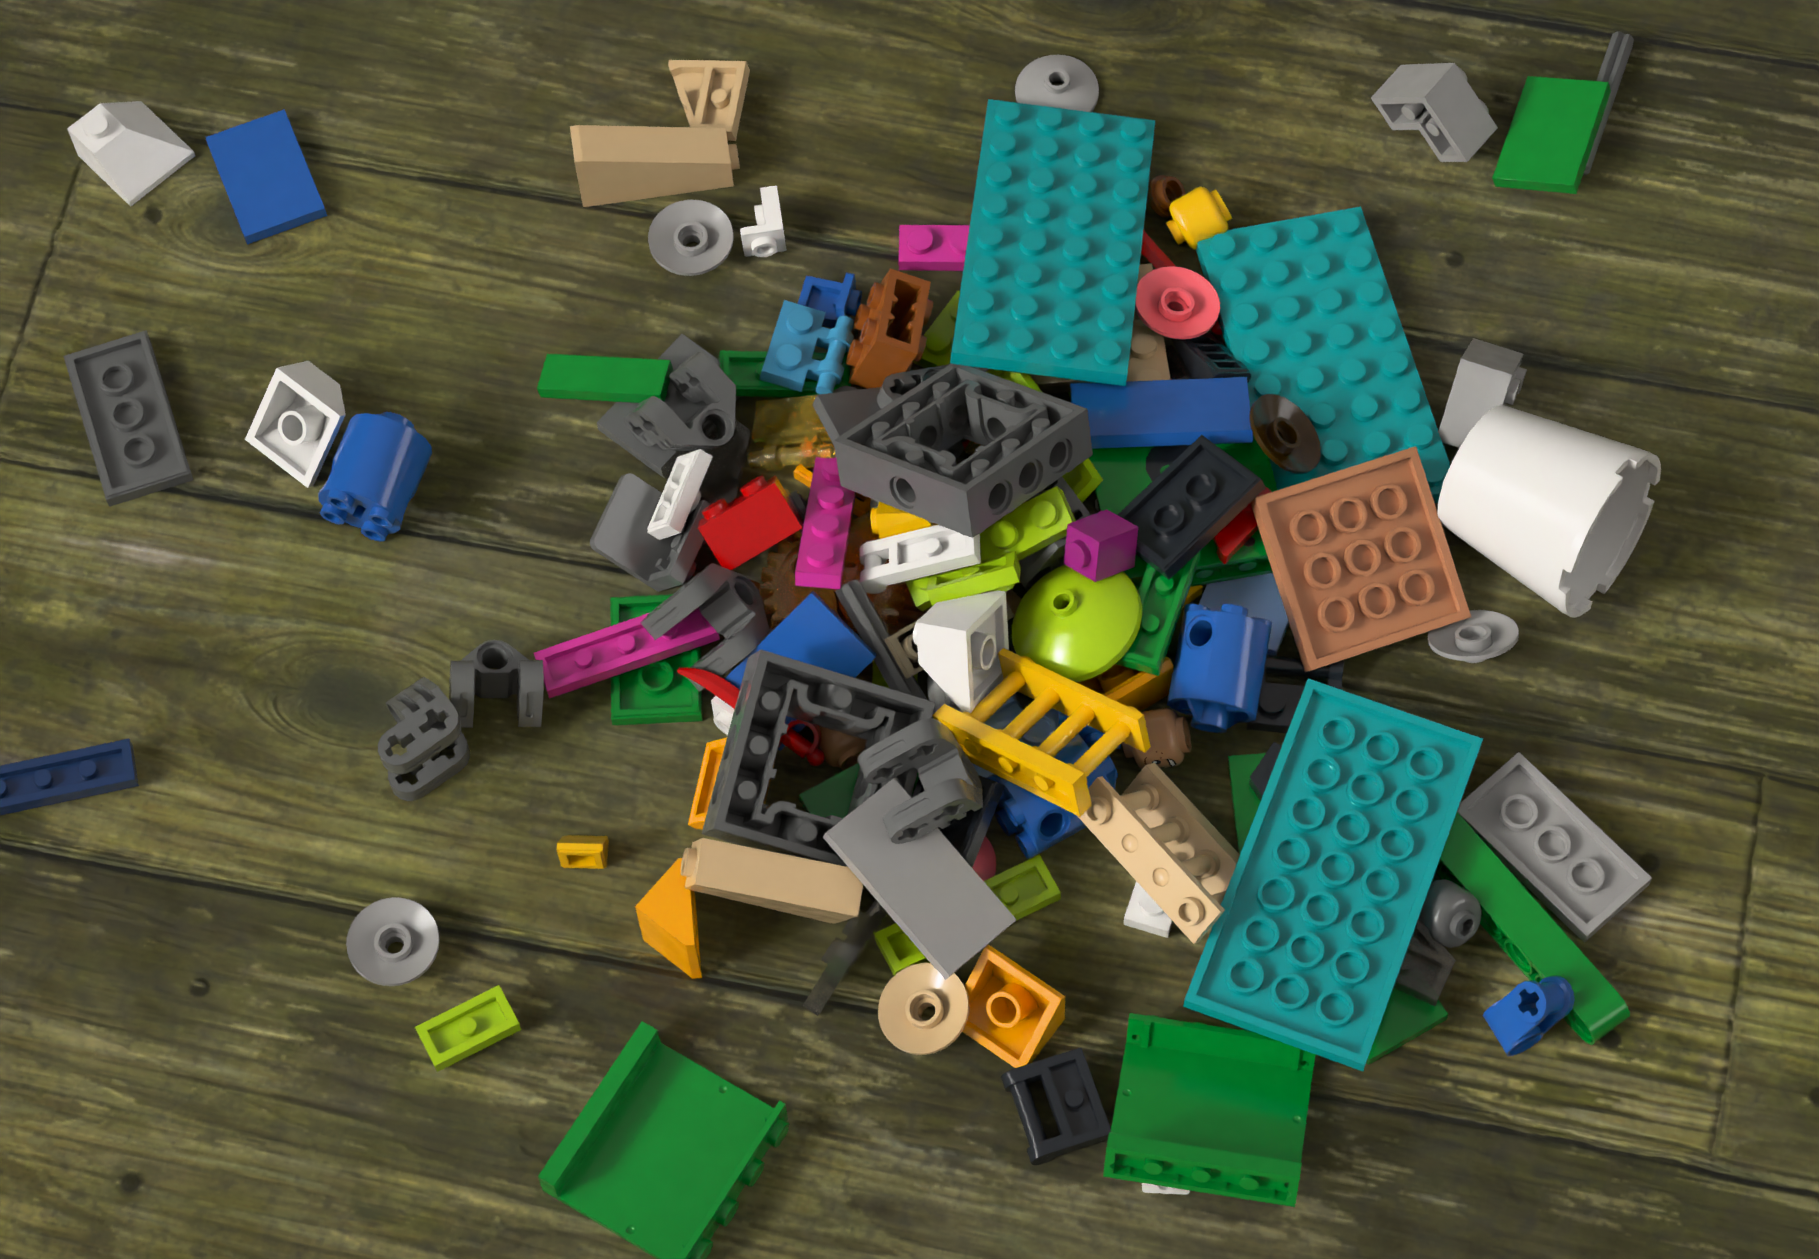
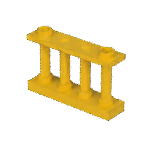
(1035, 766)

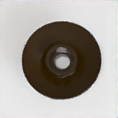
(1285, 433)

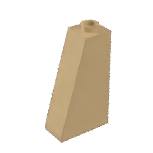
(649, 162)
(772, 880)

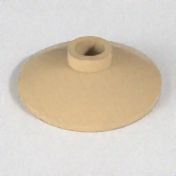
(907, 998)

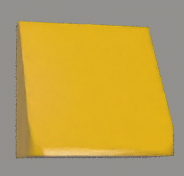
(583, 851)

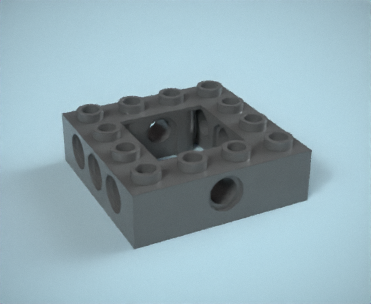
(904, 458)
(790, 688)

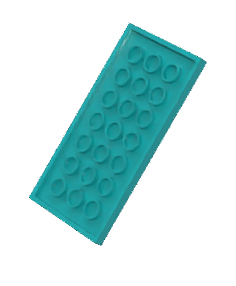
(1054, 243)
(1321, 329)
(1334, 874)

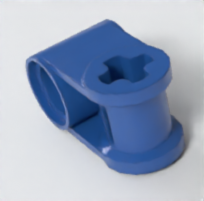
(1529, 1012)

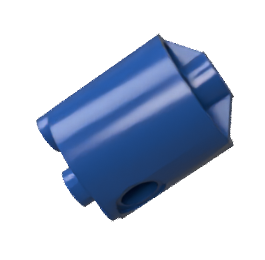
(375, 474)
(1219, 666)
(1038, 821)

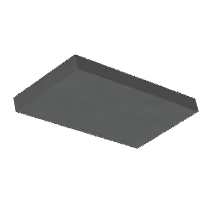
(128, 418)

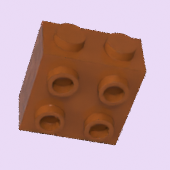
(889, 329)

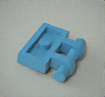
(793, 345)

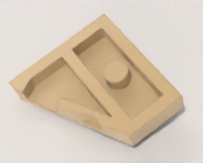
(711, 92)

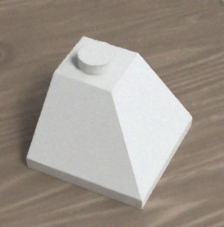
(128, 147)
(298, 420)
(961, 645)

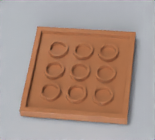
(1360, 558)

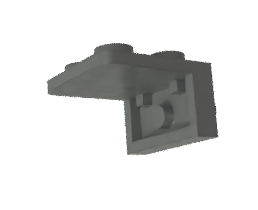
(624, 538)

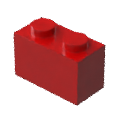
(750, 522)

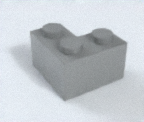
(1439, 105)
(1483, 380)

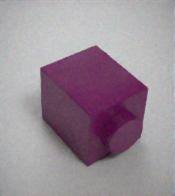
(1100, 545)

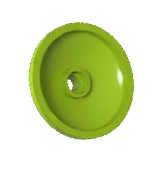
(1084, 635)

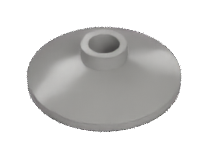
(1078, 89)
(687, 223)
(1475, 638)
(391, 922)

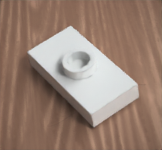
(680, 494)

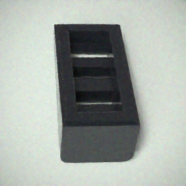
(1209, 358)

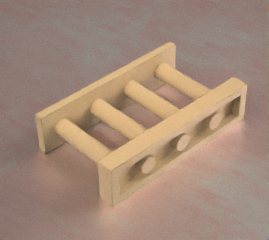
(1165, 847)

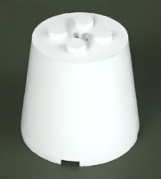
(1549, 503)

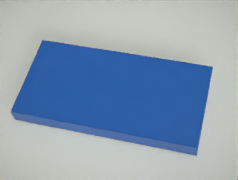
(1166, 412)

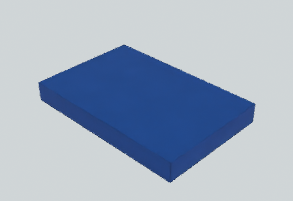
(266, 176)
(815, 637)

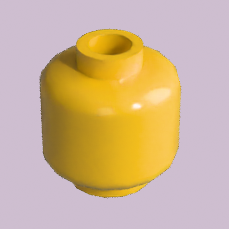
(1198, 216)

